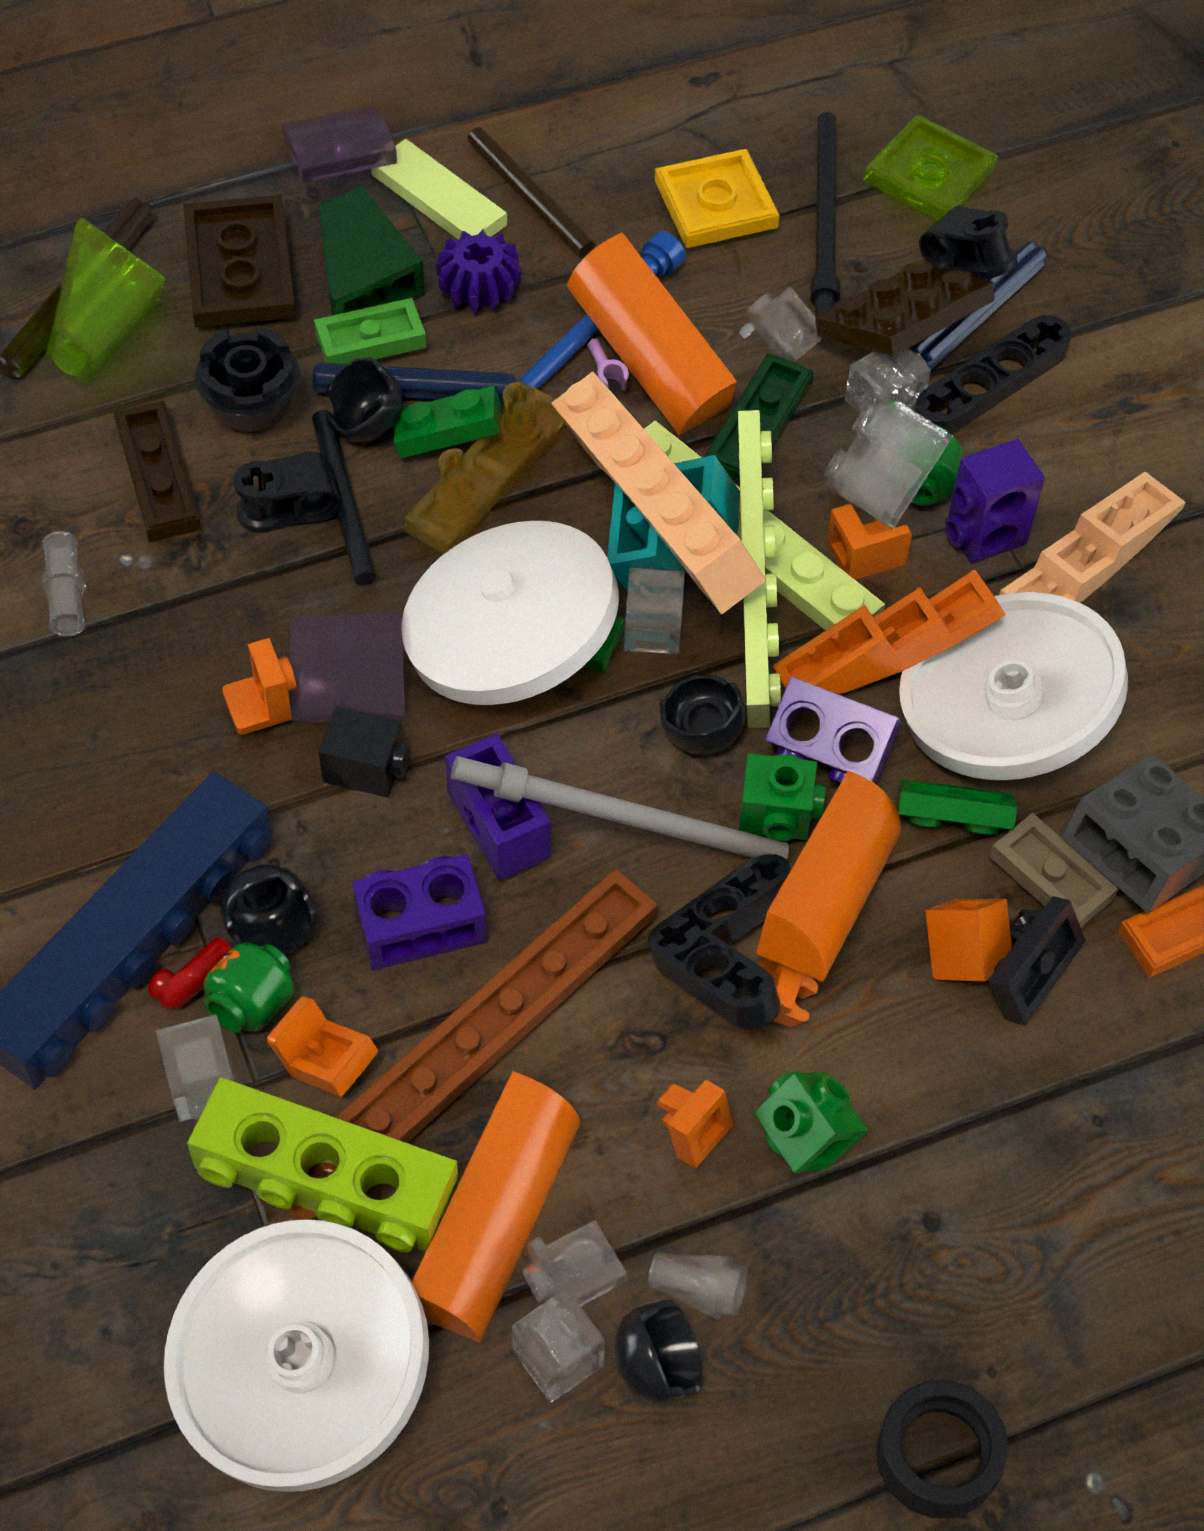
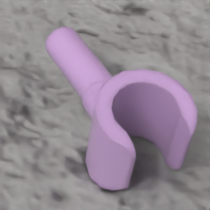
(608, 368)

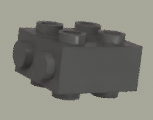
(1142, 832)

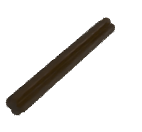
(34, 335)

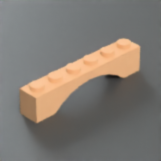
(660, 492)

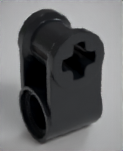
(969, 242)
(291, 489)

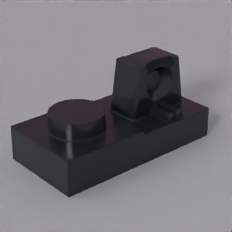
(1039, 954)

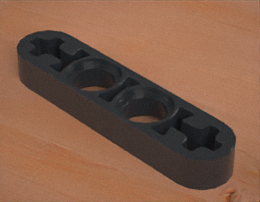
(997, 380)

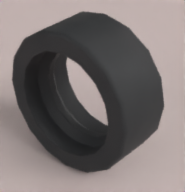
(976, 1413)

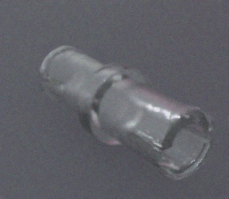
(63, 584)

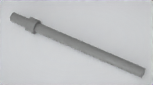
(514, 783)

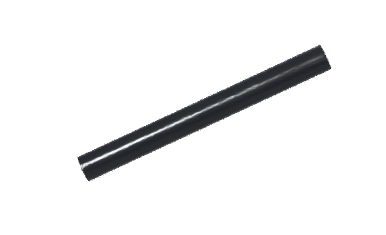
(348, 512)

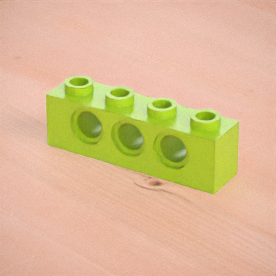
(243, 1117)

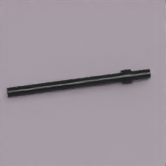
(826, 285)

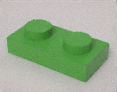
(371, 332)

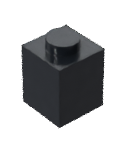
(363, 752)

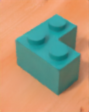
(638, 545)

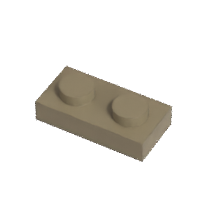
(1051, 868)

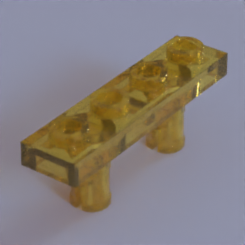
(490, 467)

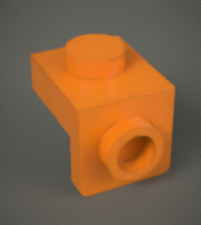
(264, 697)
(320, 1049)

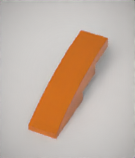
(908, 632)

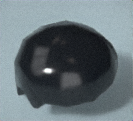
(364, 400)
(703, 714)
(268, 908)
(658, 1353)

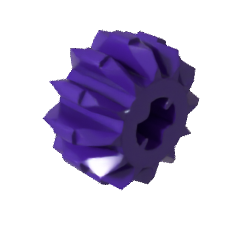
(478, 271)

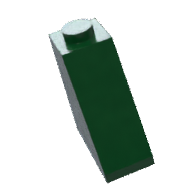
(366, 255)

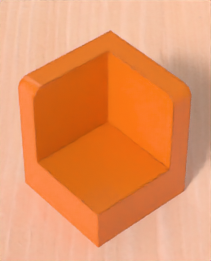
(867, 547)
(968, 938)

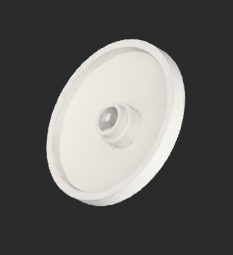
(510, 612)
(1019, 691)
(296, 1355)

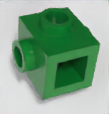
(780, 797)
(809, 1120)

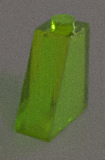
(99, 301)

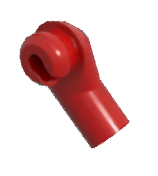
(180, 988)

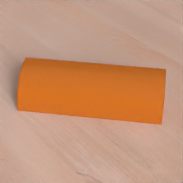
(652, 335)
(831, 879)
(495, 1207)

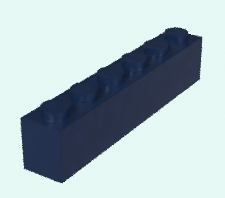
(127, 927)

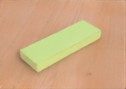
(440, 193)

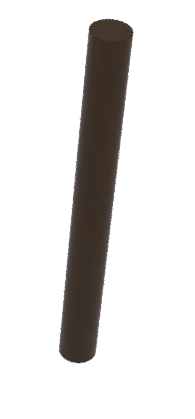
(531, 192)

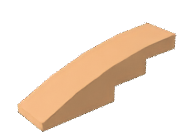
(1102, 541)

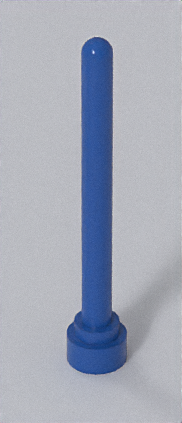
(663, 256)

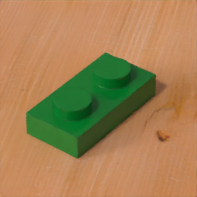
(448, 421)
(978, 808)

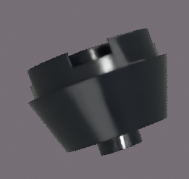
(247, 378)

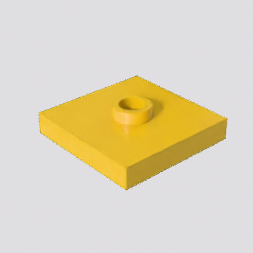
(716, 198)

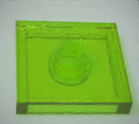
(930, 167)

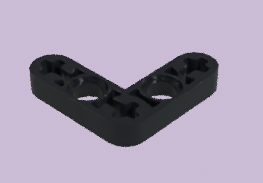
(693, 943)

